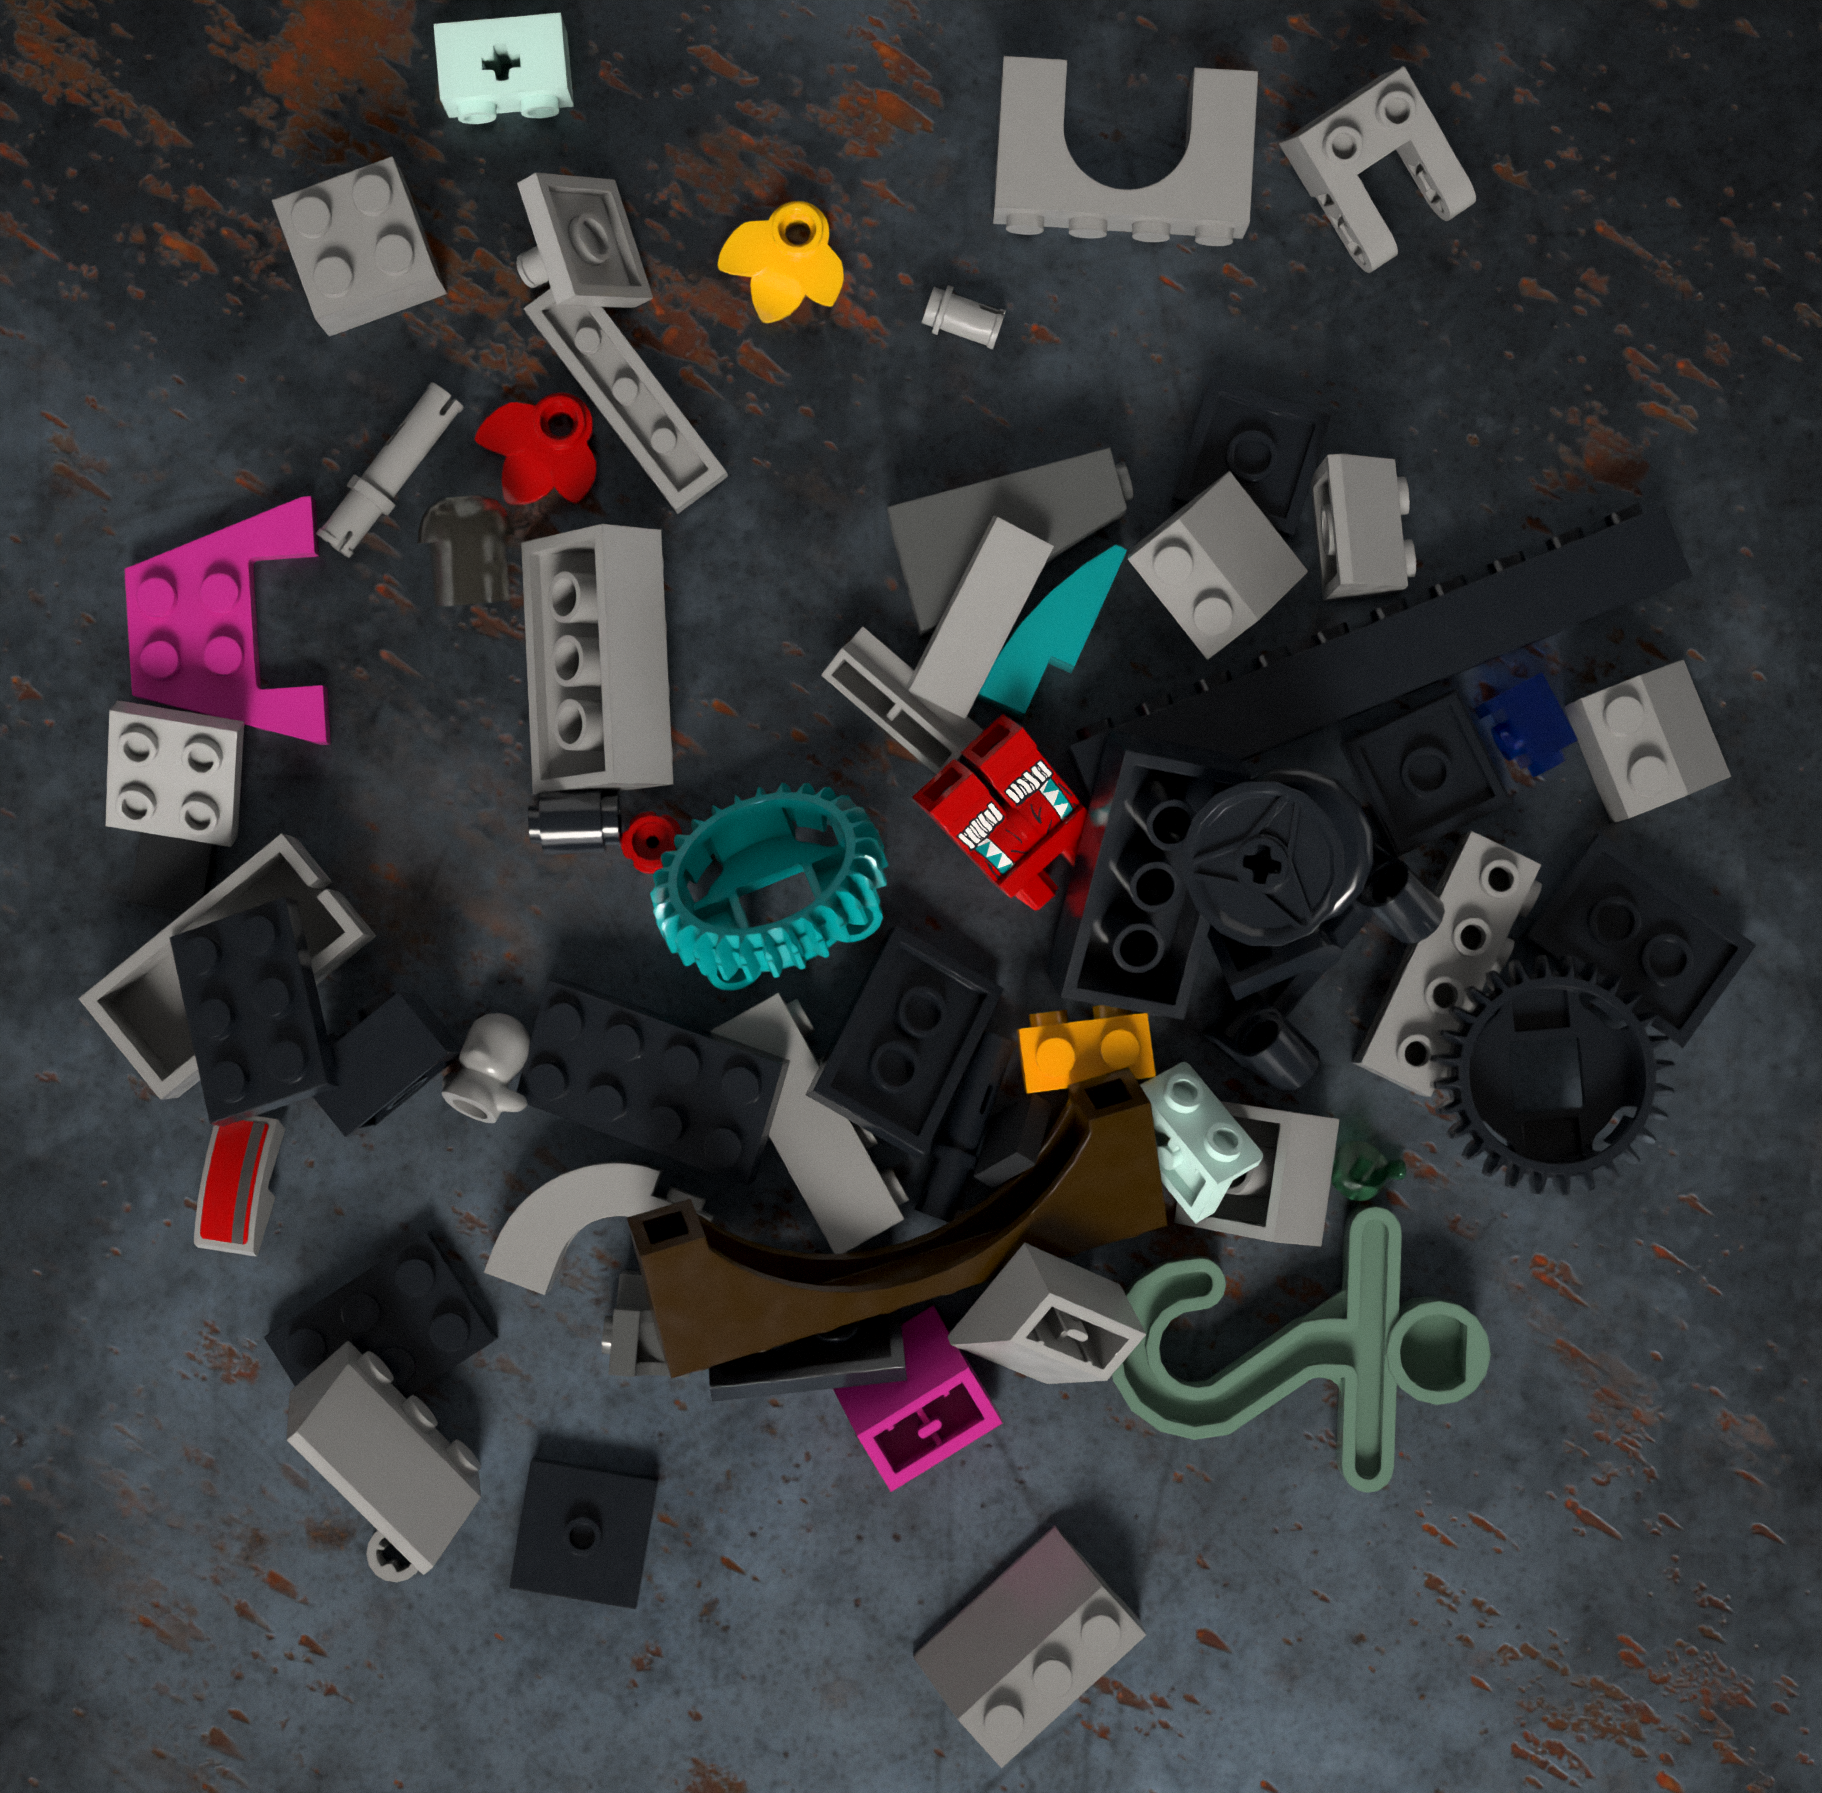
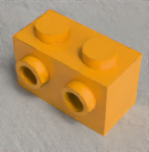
(1066, 1052)

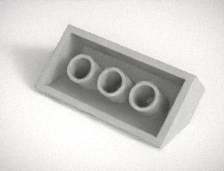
(597, 660)

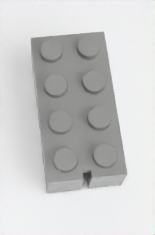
(142, 997)

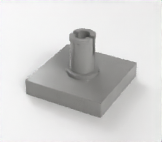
(581, 243)

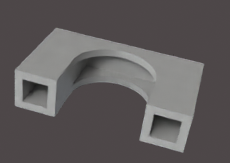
(1200, 198)

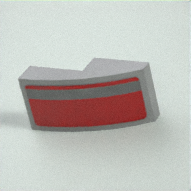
(234, 1186)

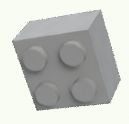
(359, 246)

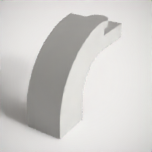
(549, 1219)

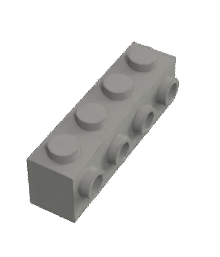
(1481, 896)

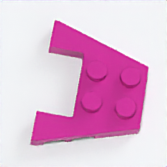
(198, 625)

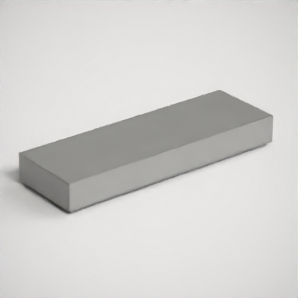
(979, 617)

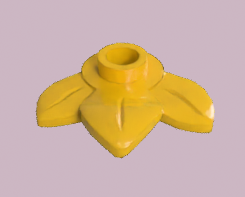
(782, 270)

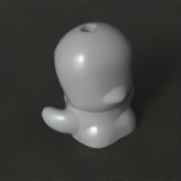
(489, 1061)

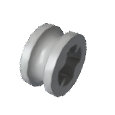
(387, 1570)

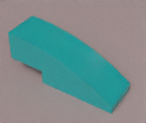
(1050, 635)

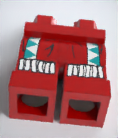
(1023, 833)

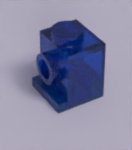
(1529, 725)

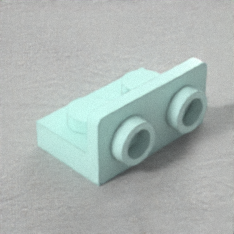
(1196, 1141)

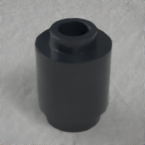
(575, 822)

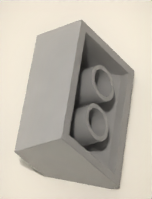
(384, 1454)
(1029, 1646)

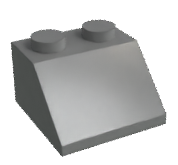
(1360, 527)
(1217, 564)
(1647, 741)
(1288, 1189)

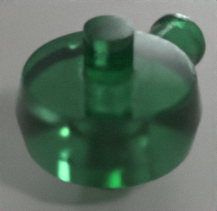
(1363, 1171)

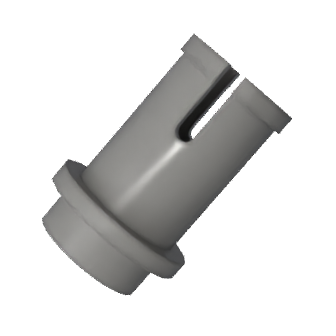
(963, 317)

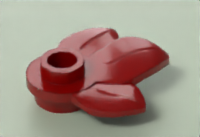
(537, 457)

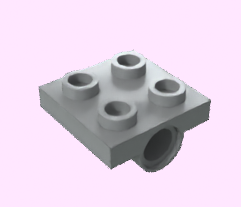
(174, 773)

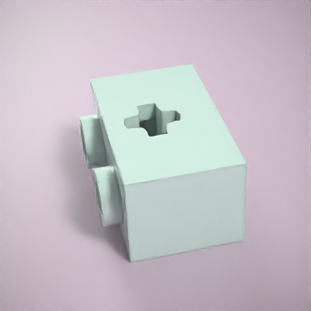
(472, 57)

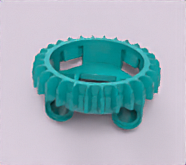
(757, 848)

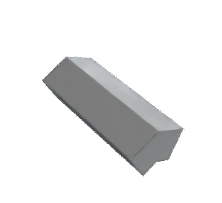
(877, 685)

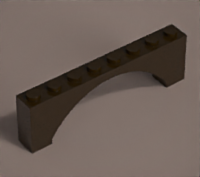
(735, 1297)

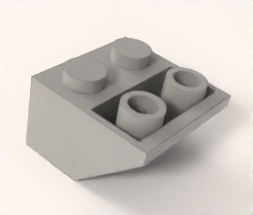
(1050, 1321)

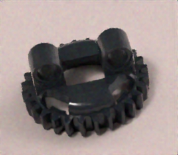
(1613, 1066)

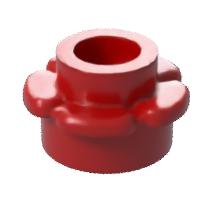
(635, 840)

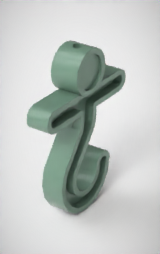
(1352, 1338)

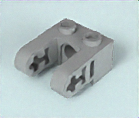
(1358, 134)

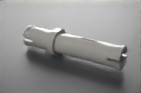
(389, 470)

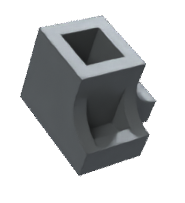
(631, 1334)

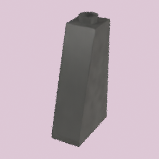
(1054, 502)

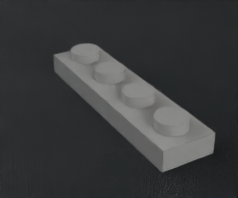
(629, 399)

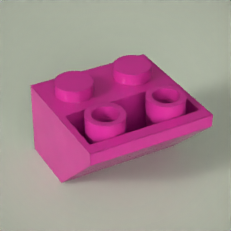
(927, 1416)

